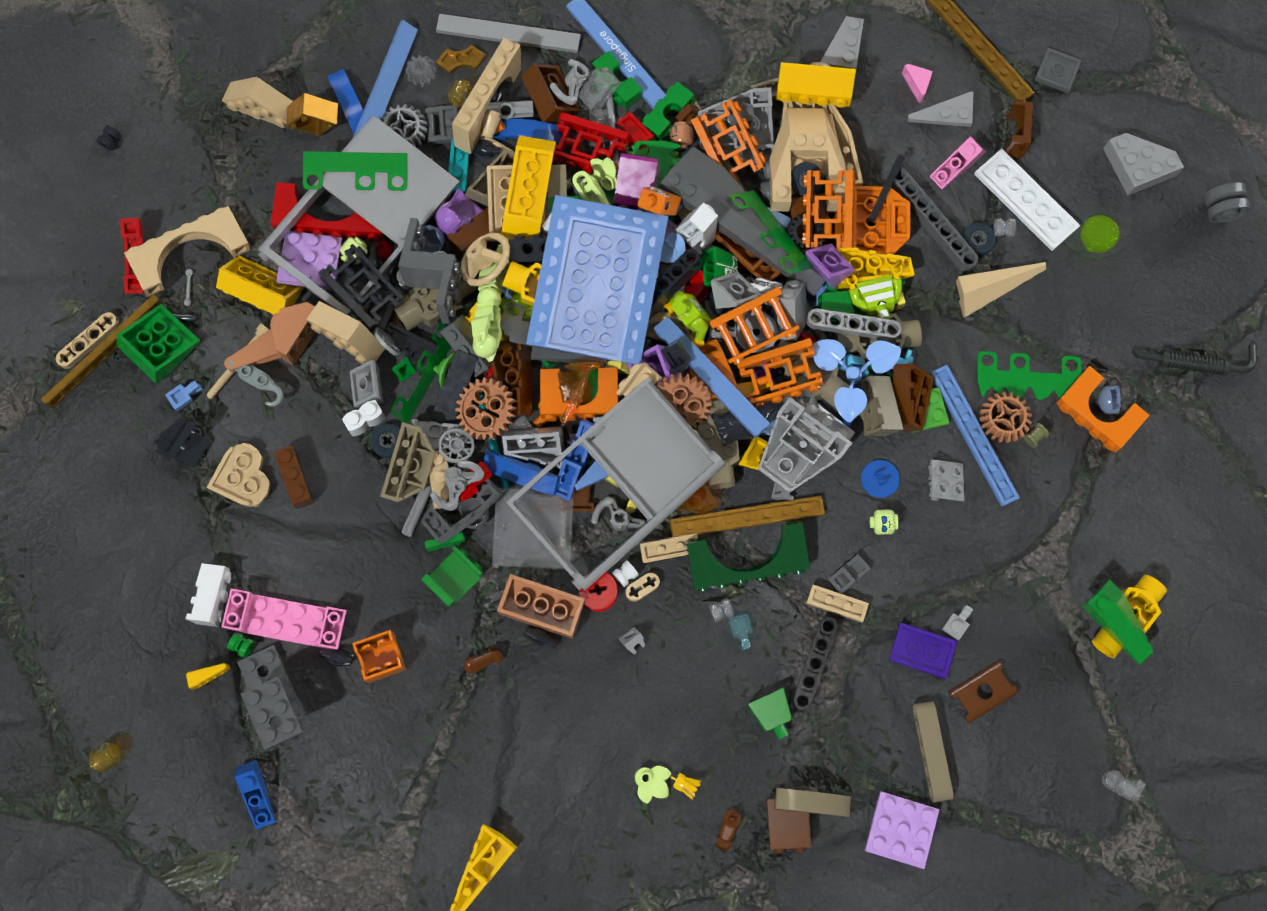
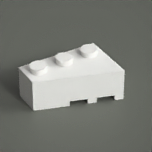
(699, 228)
(210, 595)

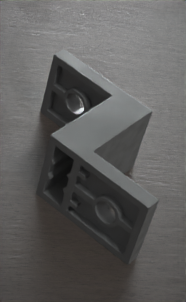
(430, 270)
(269, 697)

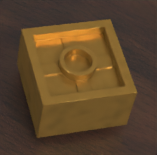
(311, 114)

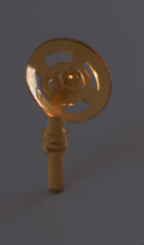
(583, 369)

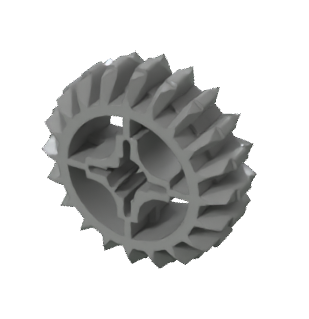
(417, 126)

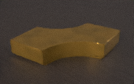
(454, 60)

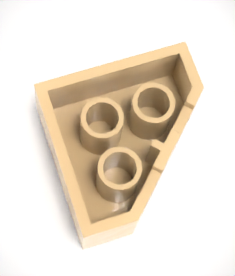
(258, 100)
(345, 333)

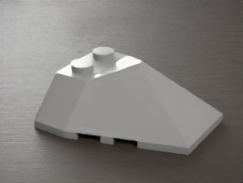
(761, 102)
(799, 447)

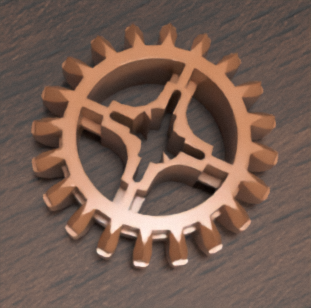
(1010, 431)

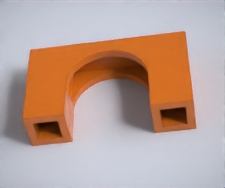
(551, 398)
(1112, 434)

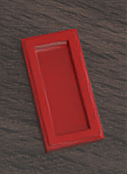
(636, 129)

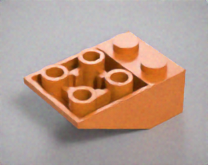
(715, 354)

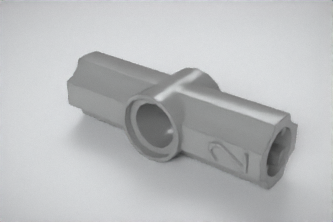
(517, 108)

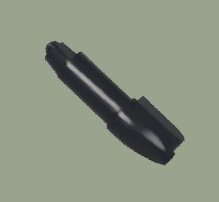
(184, 317)

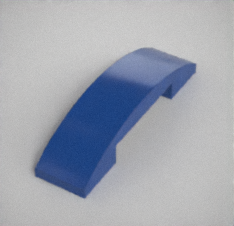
(346, 98)
(528, 128)

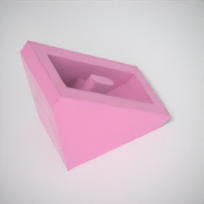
(917, 79)

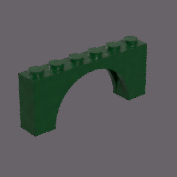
(788, 557)

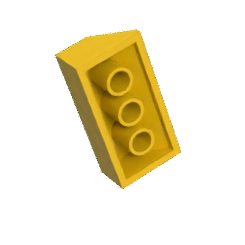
(815, 84)
(256, 285)

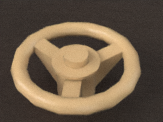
(480, 258)

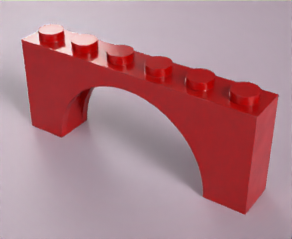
(288, 196)

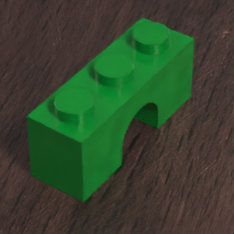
(629, 91)
(675, 99)

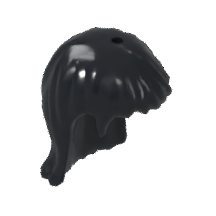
(730, 428)

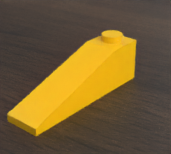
(873, 265)

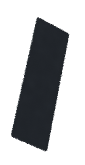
(456, 379)

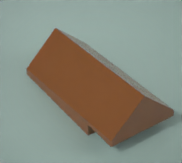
(749, 260)

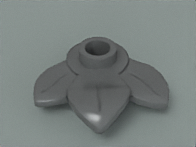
(748, 113)

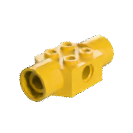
(523, 281)
(1144, 603)

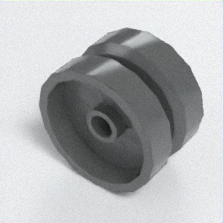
(1227, 202)

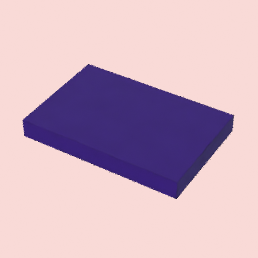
(922, 650)

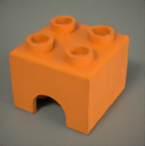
(379, 656)

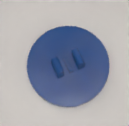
(880, 478)

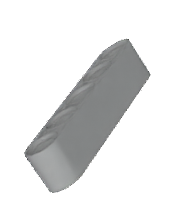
(863, 321)

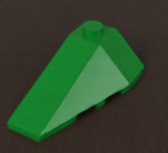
(1114, 614)

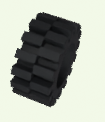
(793, 230)

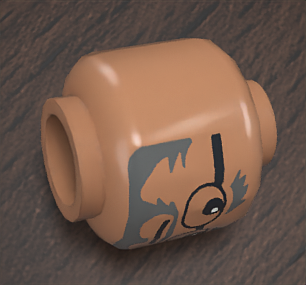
(682, 134)

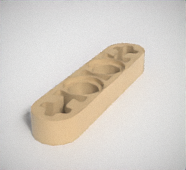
(85, 337)

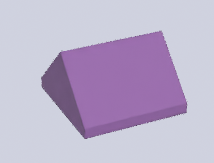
(829, 264)

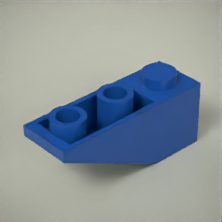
(254, 794)

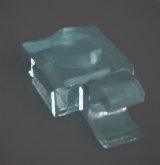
(741, 628)

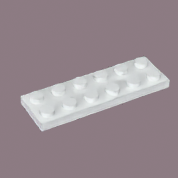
(1026, 199)

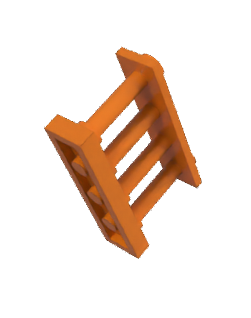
(738, 315)

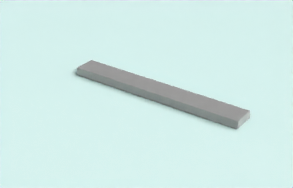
(519, 34)

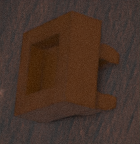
(688, 113)

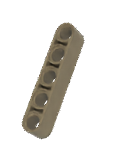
(932, 751)

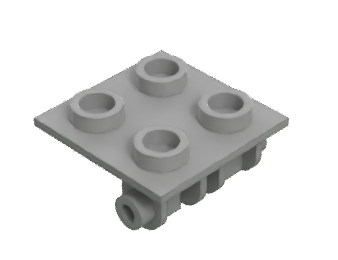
(946, 480)

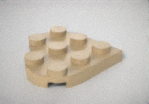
(241, 476)

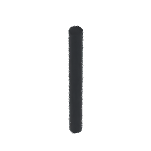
(886, 188)

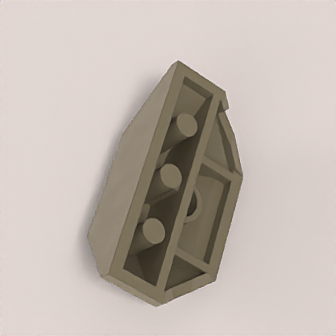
(409, 464)

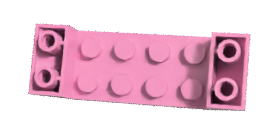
(284, 620)

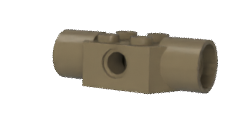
(423, 308)
(909, 337)
(830, 378)
(730, 454)

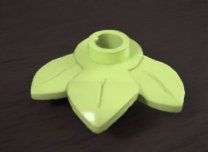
(605, 173)
(655, 784)

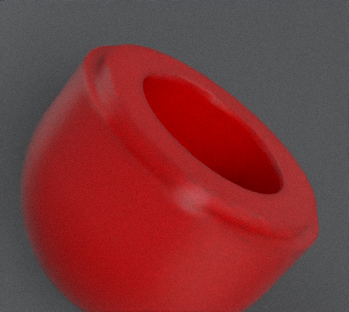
(386, 252)

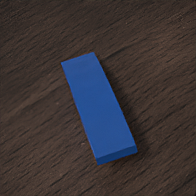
(573, 465)
(520, 472)

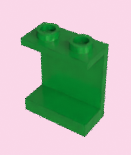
(454, 577)

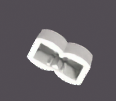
(367, 416)

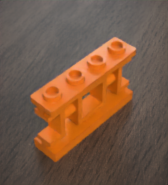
(716, 149)
(843, 209)
(777, 358)

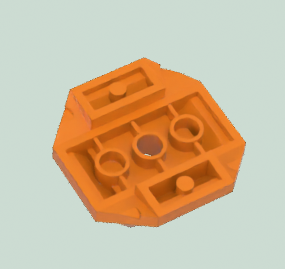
(891, 224)

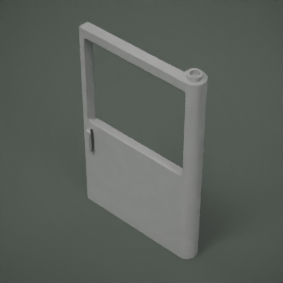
(384, 209)
(649, 457)

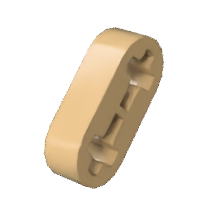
(645, 591)

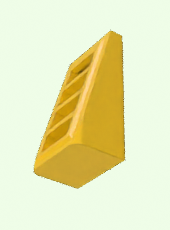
(202, 676)

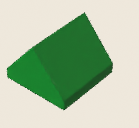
(404, 369)

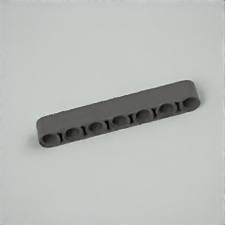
(935, 228)

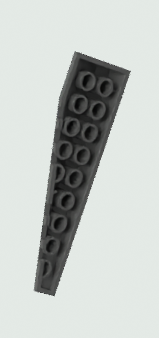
(705, 181)

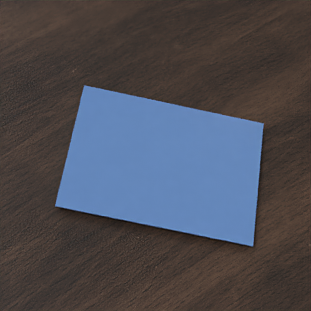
(597, 280)

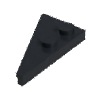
(411, 345)

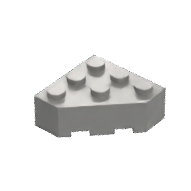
(1141, 162)

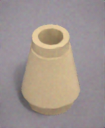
(490, 123)

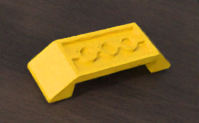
(528, 187)

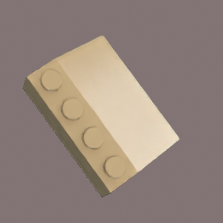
(498, 184)

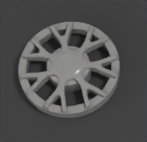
(387, 341)
(456, 445)

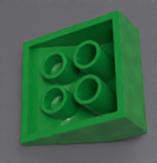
(157, 343)

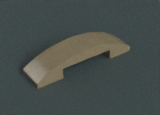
(812, 802)

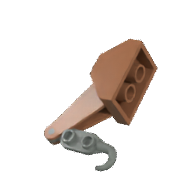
(285, 340)

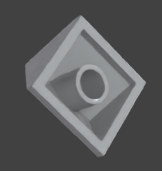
(732, 290)
(366, 384)

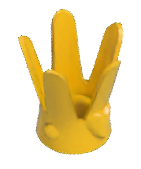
(686, 785)

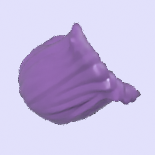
(456, 213)

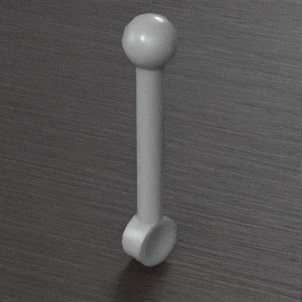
(187, 302)

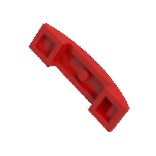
(133, 236)

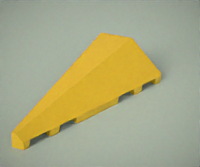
(488, 856)

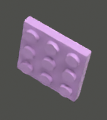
(309, 255)
(901, 830)

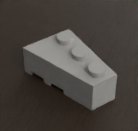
(535, 444)

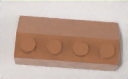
(541, 606)

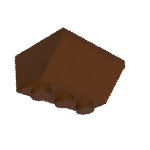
(538, 81)

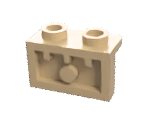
(637, 374)

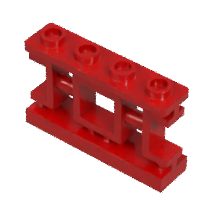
(589, 131)

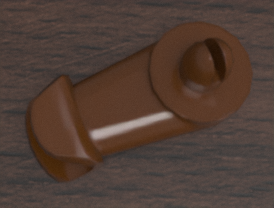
(475, 664)
(729, 826)

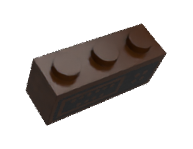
(294, 477)

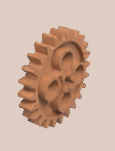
(682, 400)
(478, 424)

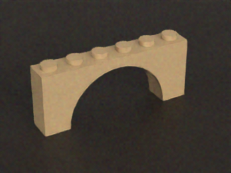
(503, 65)
(149, 257)

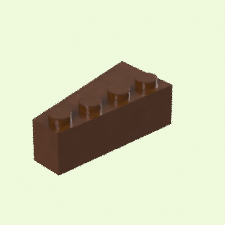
(513, 368)

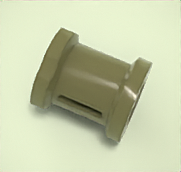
(1036, 435)

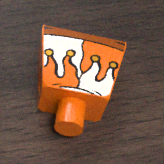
(656, 200)

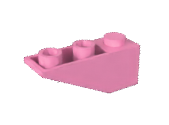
(957, 163)

